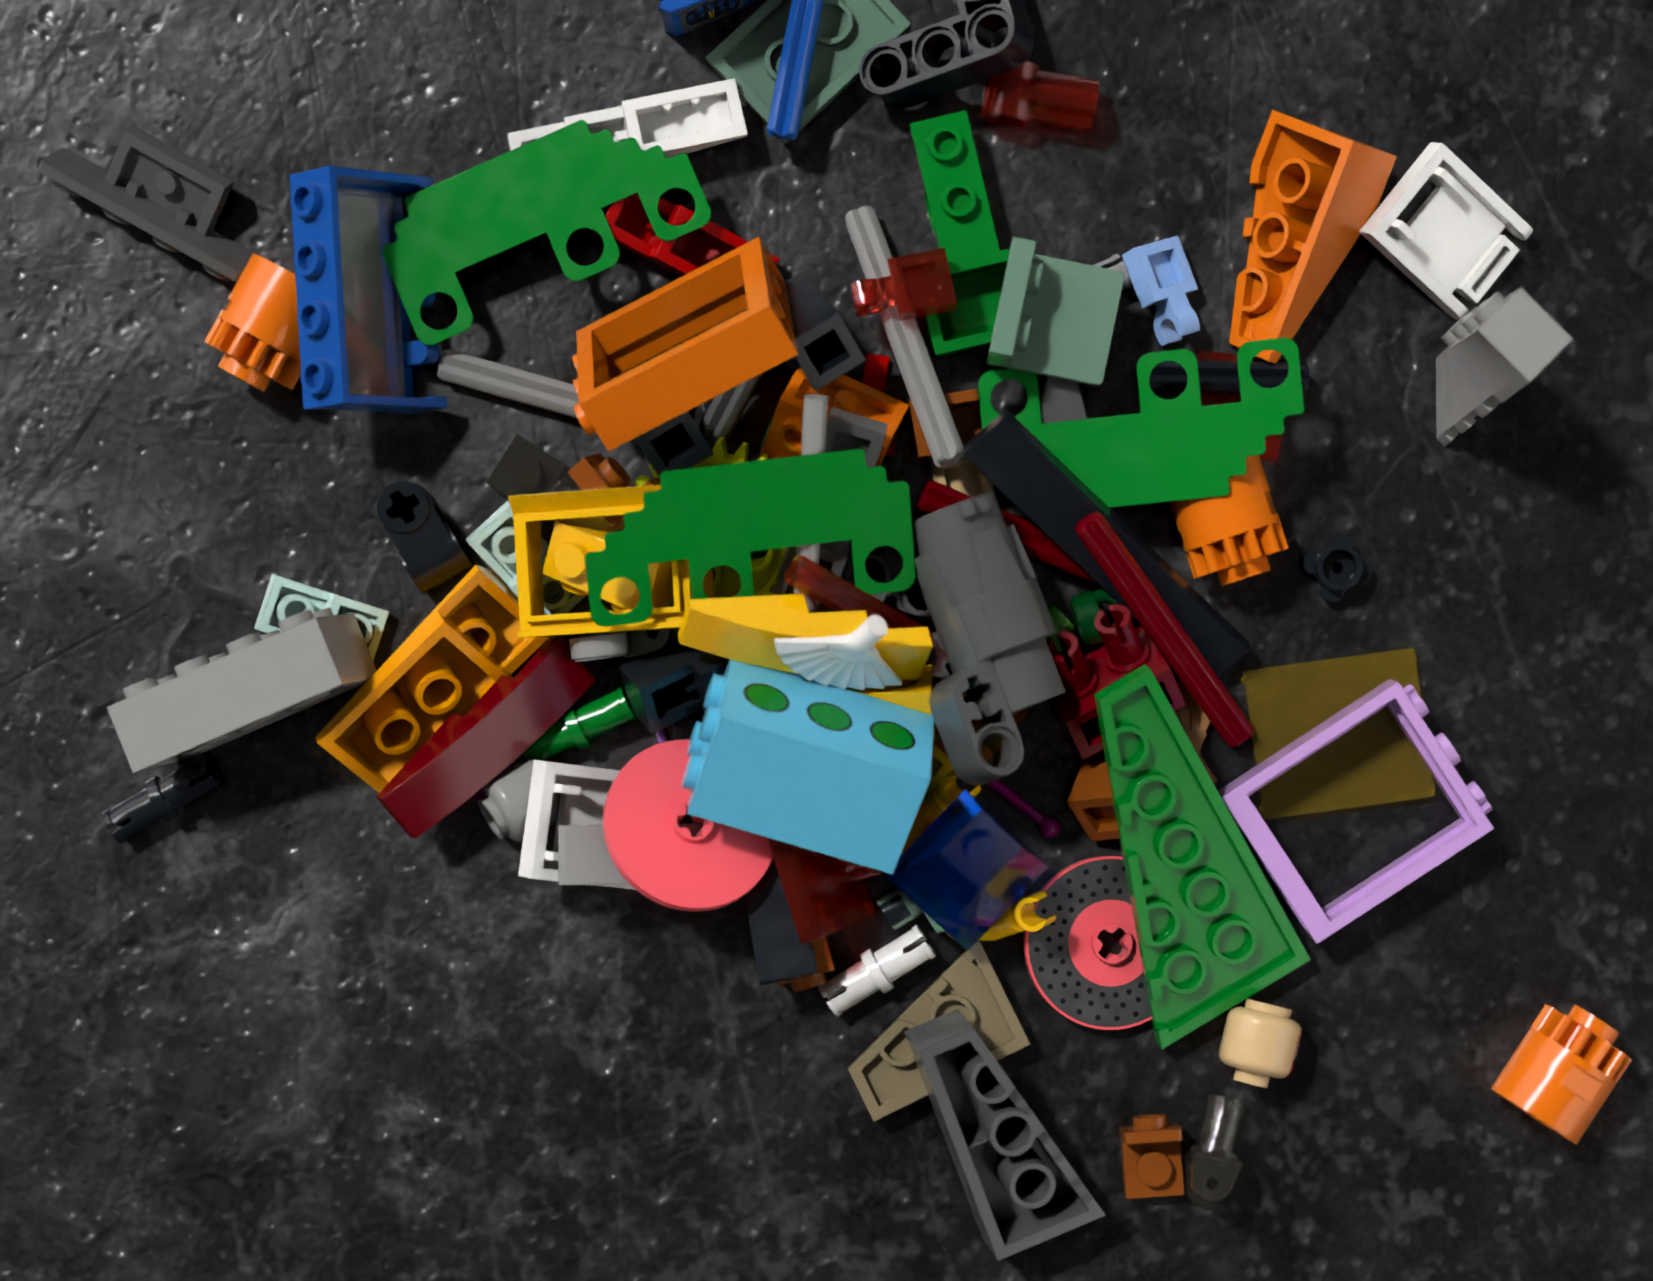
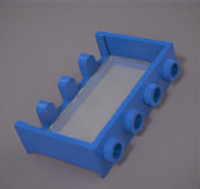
(348, 308)

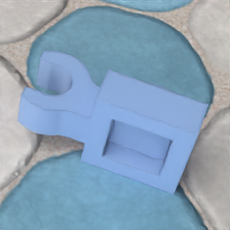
(1163, 280)

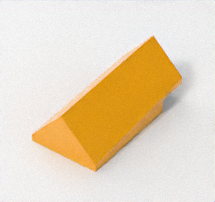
(429, 677)

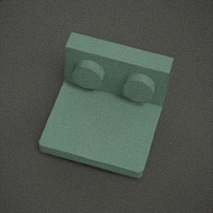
(1055, 316)

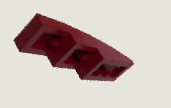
(485, 741)

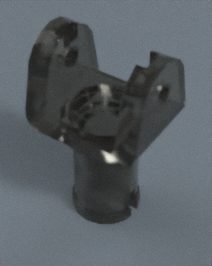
(1211, 1165)

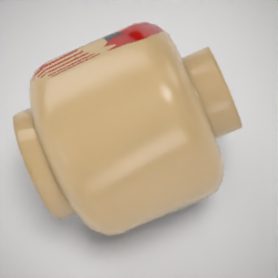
(1260, 1042)

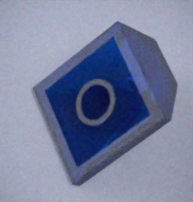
(966, 870)

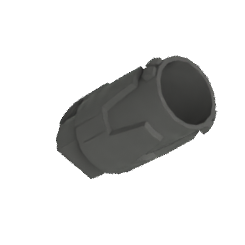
(991, 632)

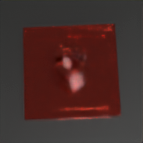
(822, 890)

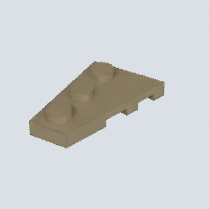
(887, 1069)

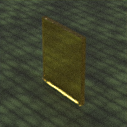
(1357, 769)

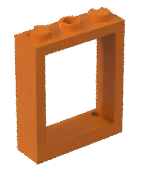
(695, 369)

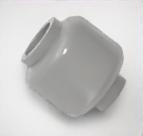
(506, 800)

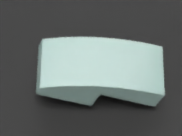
(496, 546)
(290, 597)

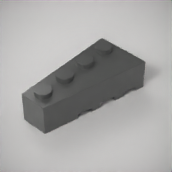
(1003, 1155)

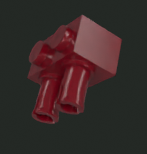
(1086, 675)

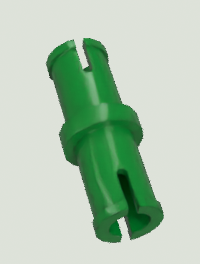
(583, 724)

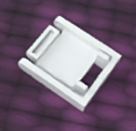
(1452, 236)
(581, 803)

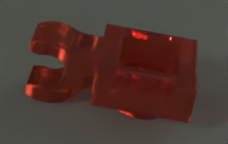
(916, 285)

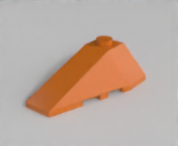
(1306, 217)

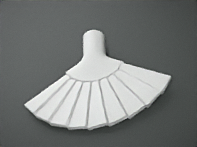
(841, 659)

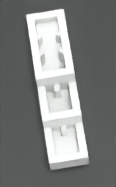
(673, 120)

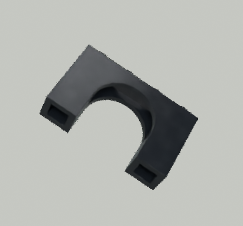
(823, 355)

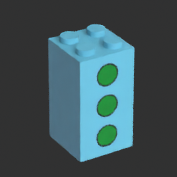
(809, 764)

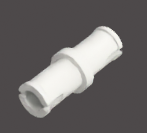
(877, 970)

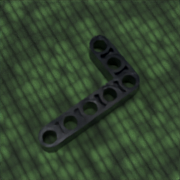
(973, 57)

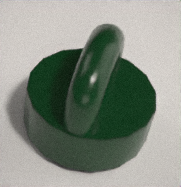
(1084, 609)

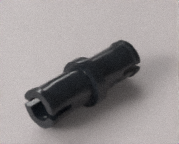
(162, 798)

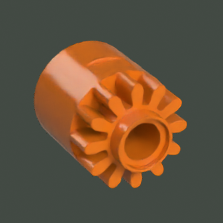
(260, 327)
(1233, 530)
(1563, 1070)

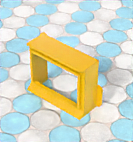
(533, 508)

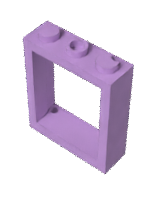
(1439, 759)

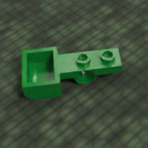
(963, 227)

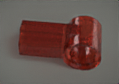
(1041, 98)

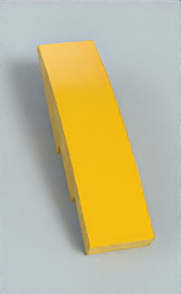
(747, 626)

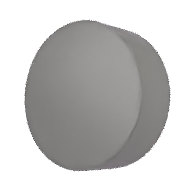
(599, 646)

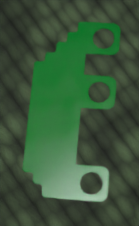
(529, 191)
(1174, 444)
(750, 506)

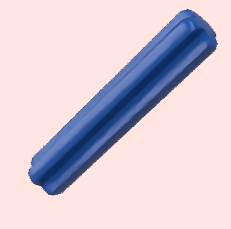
(794, 69)

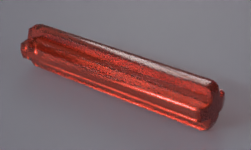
(840, 594)

